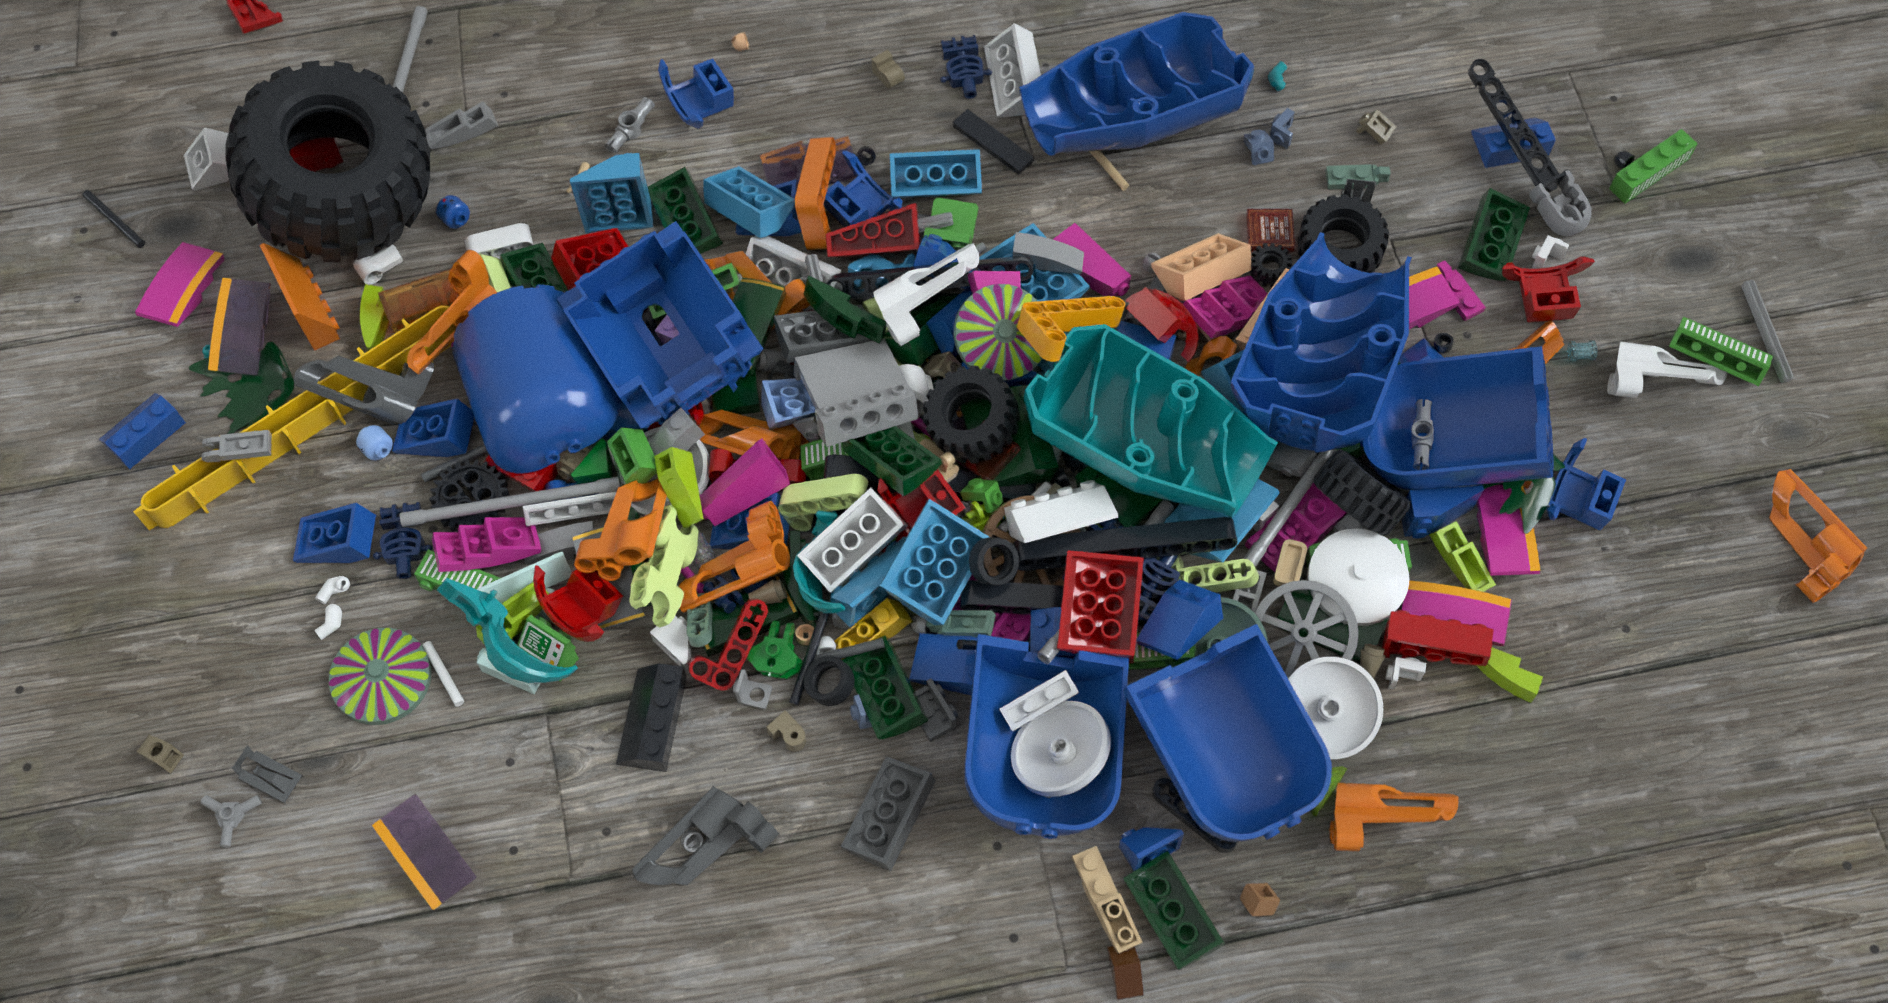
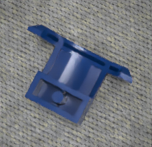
(699, 96)
(860, 198)
(1583, 495)

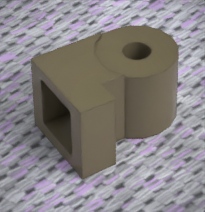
(887, 70)
(788, 730)
(160, 753)

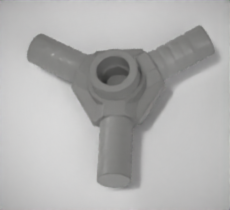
(229, 815)

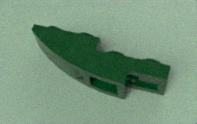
(836, 310)
(805, 610)

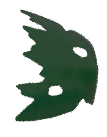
(252, 391)
(1534, 502)

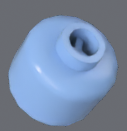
(373, 441)

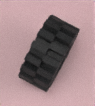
(1272, 253)

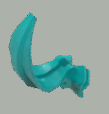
(808, 583)
(501, 651)

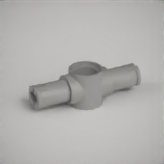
(629, 125)
(1423, 444)

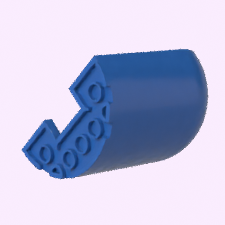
(531, 379)
(1485, 416)
(1001, 675)
(1234, 738)

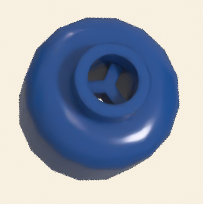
(452, 209)

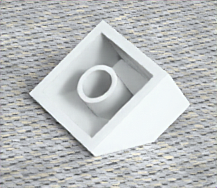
(207, 159)

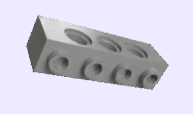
(866, 414)

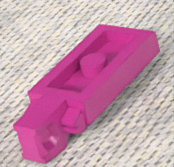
(1470, 304)

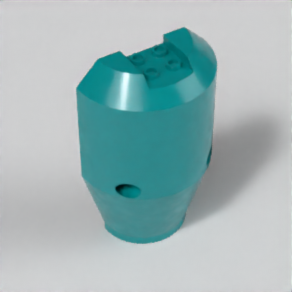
(1147, 422)

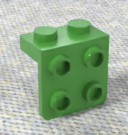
(964, 222)

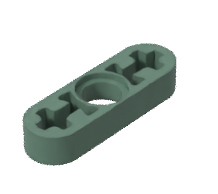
(703, 626)

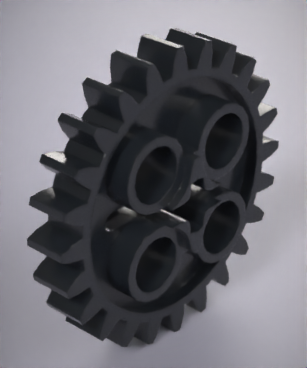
(489, 483)

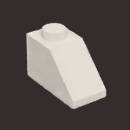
(674, 641)

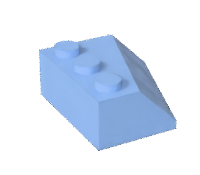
(785, 402)

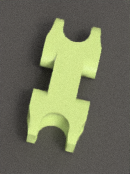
(659, 576)

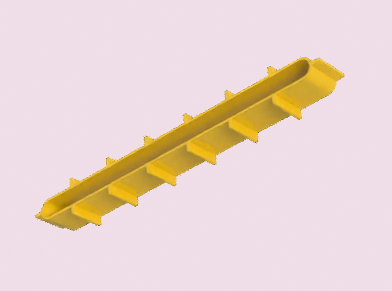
(289, 427)

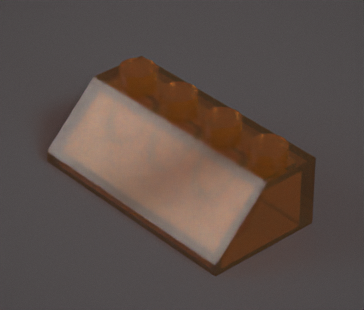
(417, 298)

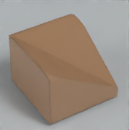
(1259, 899)

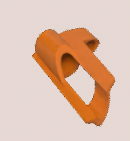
(624, 540)
(754, 560)

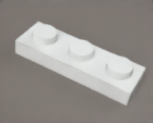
(1039, 700)

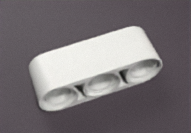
(500, 240)

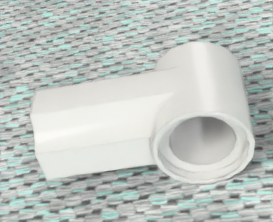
(373, 267)

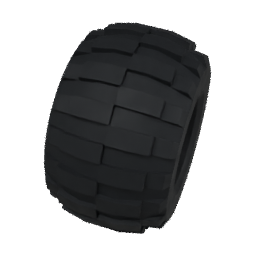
(328, 211)

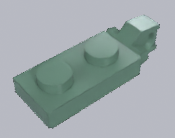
(1337, 175)
(966, 623)

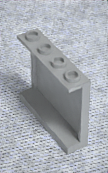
(847, 372)

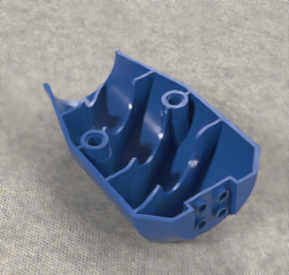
(1138, 87)
(1323, 352)

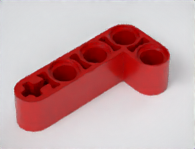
(722, 459)
(732, 642)

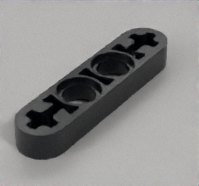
(1186, 817)

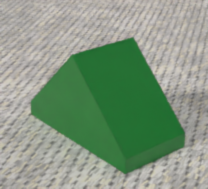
(595, 465)

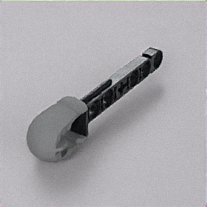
(1565, 213)

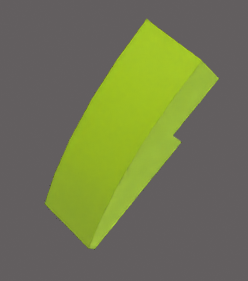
(372, 316)
(1462, 557)
(519, 609)
(1505, 672)

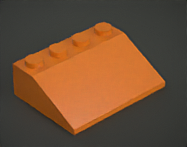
(303, 297)

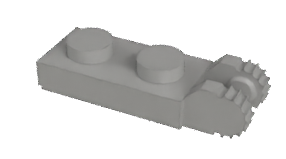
(237, 446)

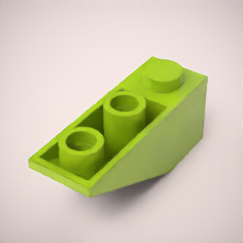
(679, 481)

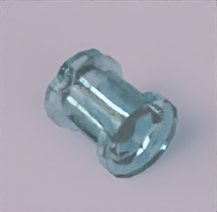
(1582, 350)

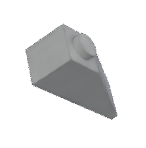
(676, 432)

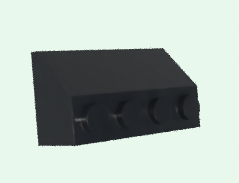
(652, 717)

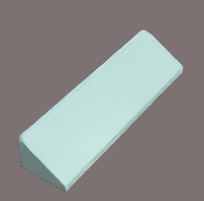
(555, 570)

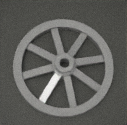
(1285, 590)

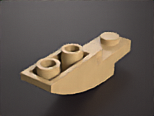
(1105, 900)

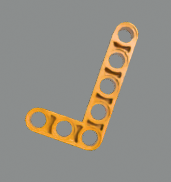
(1046, 321)

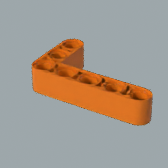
(812, 192)

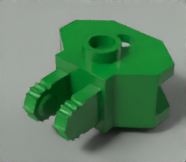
(776, 656)

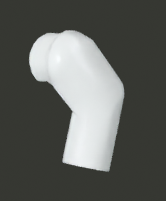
(332, 586)
(332, 621)

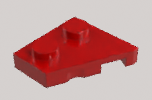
(252, 14)

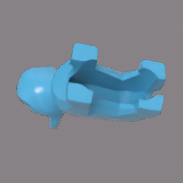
(876, 262)

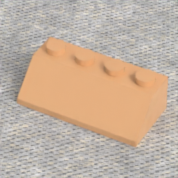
(1203, 266)

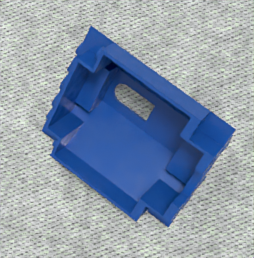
(683, 372)

